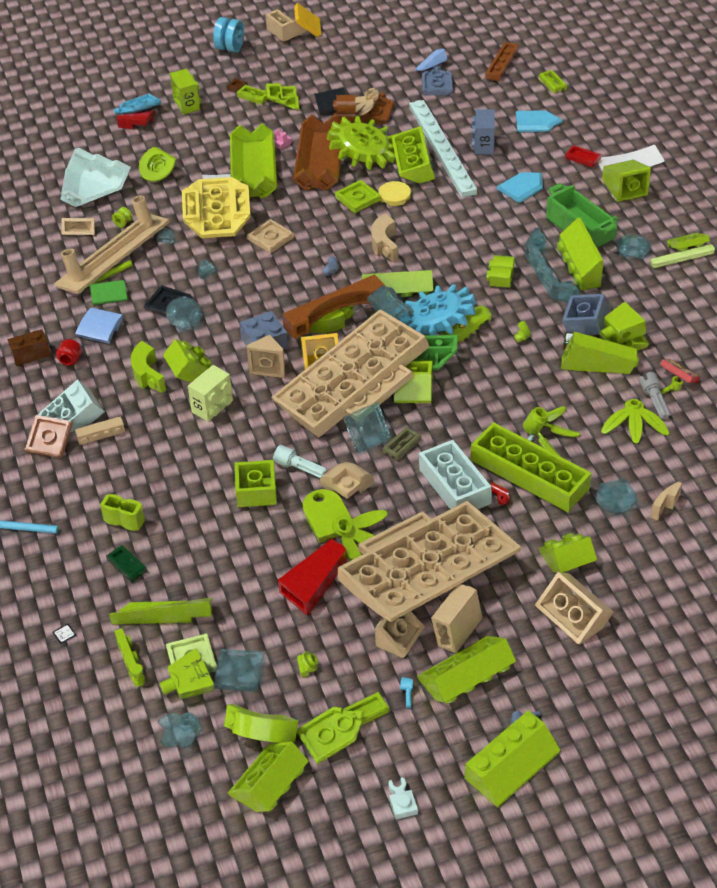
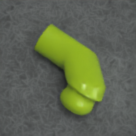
(523, 333)

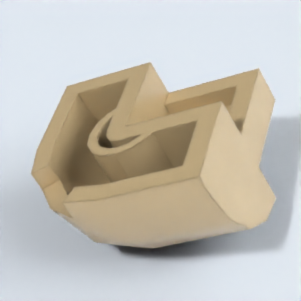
(346, 479)

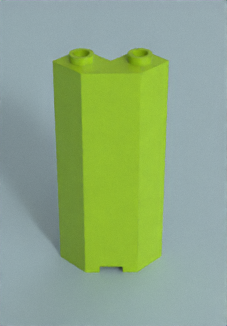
(254, 159)

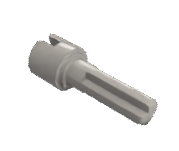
(652, 387)

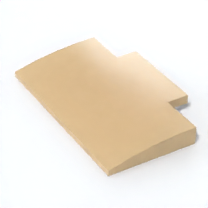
(353, 373)
(424, 559)

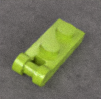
(130, 658)

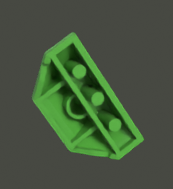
(440, 349)

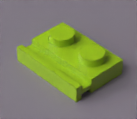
(683, 242)

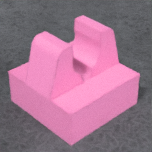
(281, 139)

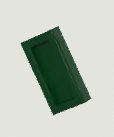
(126, 563)

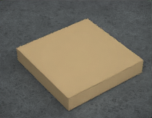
(270, 236)

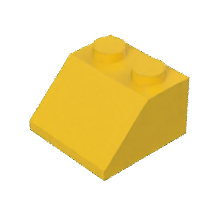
(316, 346)

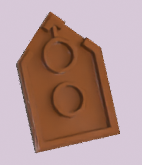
(380, 112)

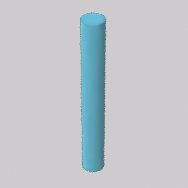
(29, 527)

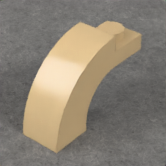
(381, 231)

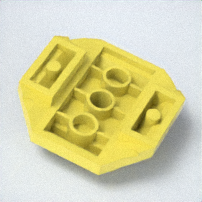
(206, 196)

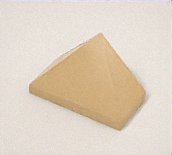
(77, 226)

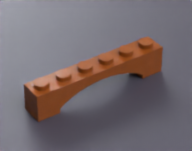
(300, 319)

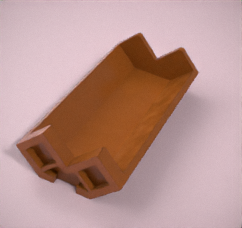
(315, 163)

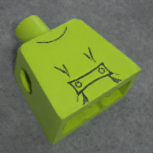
(188, 676)

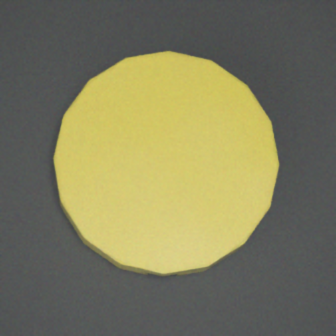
(395, 193)

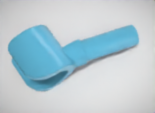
(407, 685)

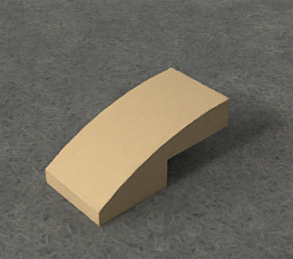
(666, 499)

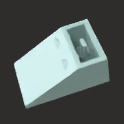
(75, 405)

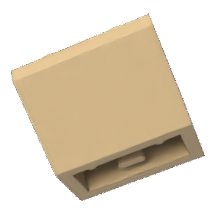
(283, 25)

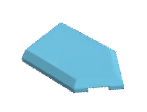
(138, 104)
(536, 121)
(522, 186)

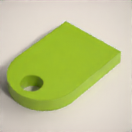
(323, 513)

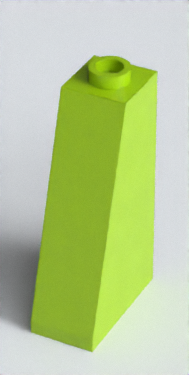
(598, 355)

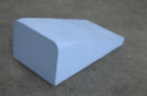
(435, 58)

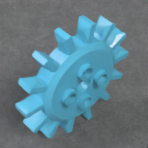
(442, 310)

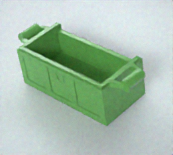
(569, 205)

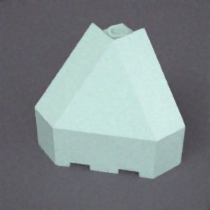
(91, 177)

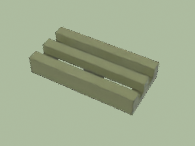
(404, 445)

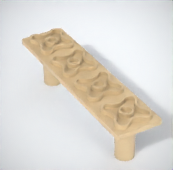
(87, 272)

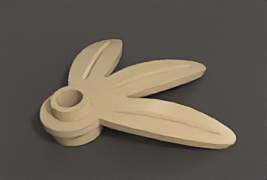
(367, 101)

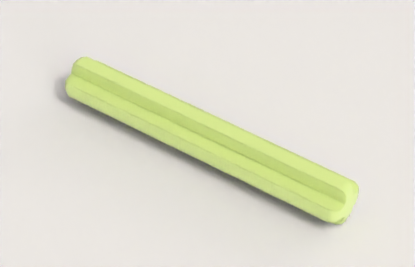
(682, 256)

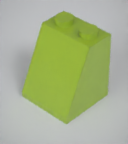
(627, 179)

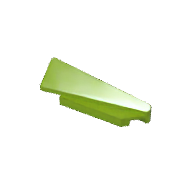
(162, 612)

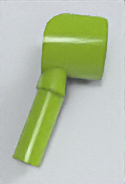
(675, 385)

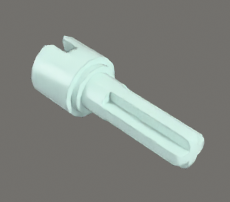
(287, 458)

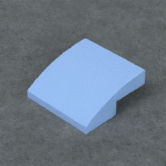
(99, 325)

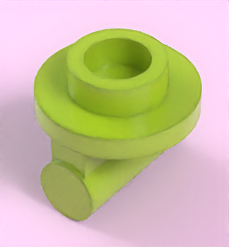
(307, 663)

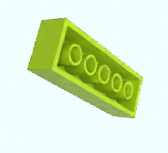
(531, 466)

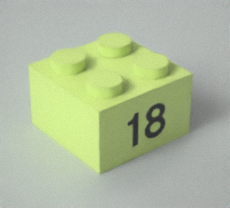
(210, 393)

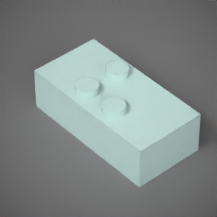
(454, 476)

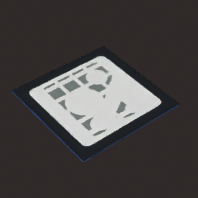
(64, 633)

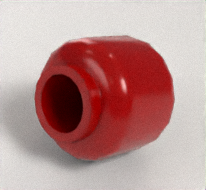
(69, 352)

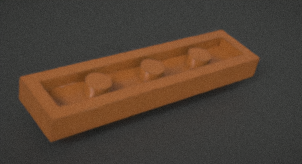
(501, 61)

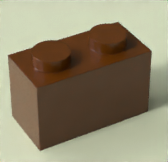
(29, 347)

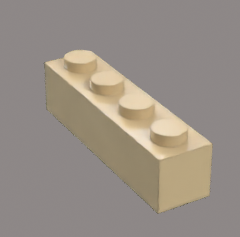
(100, 430)

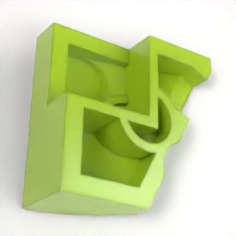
(283, 95)

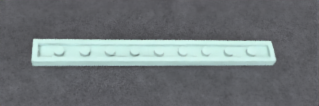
(443, 149)

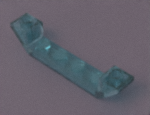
(556, 290)

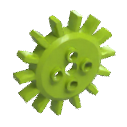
(362, 142)

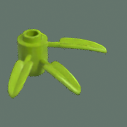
(537, 420)

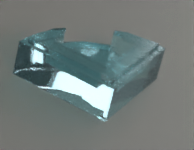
(165, 236)
(205, 269)

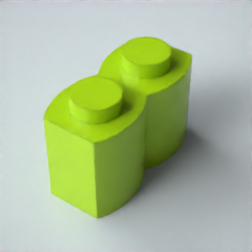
(501, 271)
(122, 512)

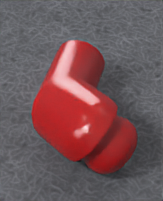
(502, 493)

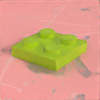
(358, 196)

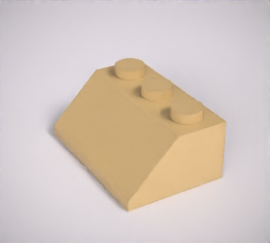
(573, 608)

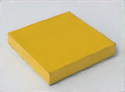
(307, 20)

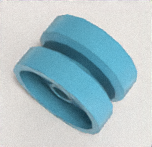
(228, 34)

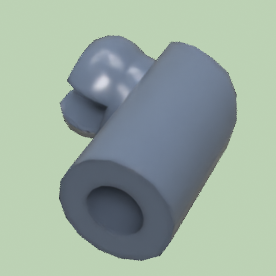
(332, 267)

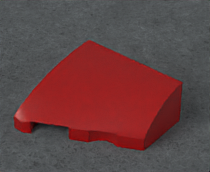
(128, 121)

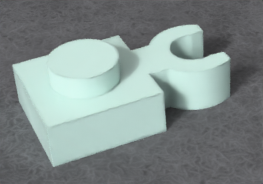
(402, 801)

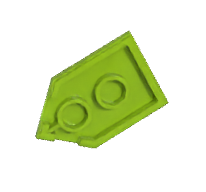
(330, 732)

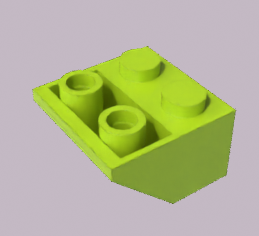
(186, 360)
(419, 387)
(568, 552)

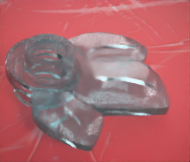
(177, 731)

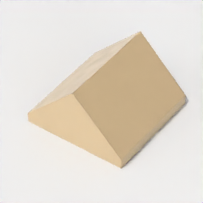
(266, 358)
(399, 634)

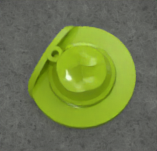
(156, 164)

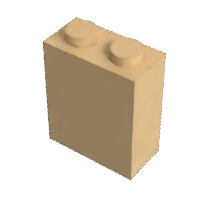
(457, 618)

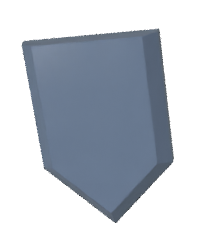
(437, 82)

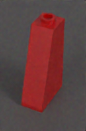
(312, 577)

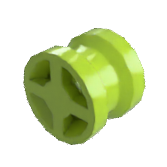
(122, 217)

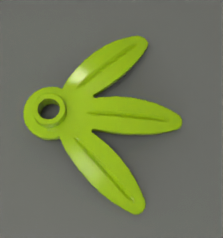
(634, 410)
(351, 530)

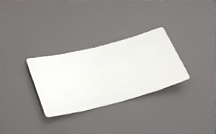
(649, 156)

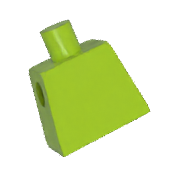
(623, 324)

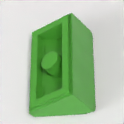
(108, 292)

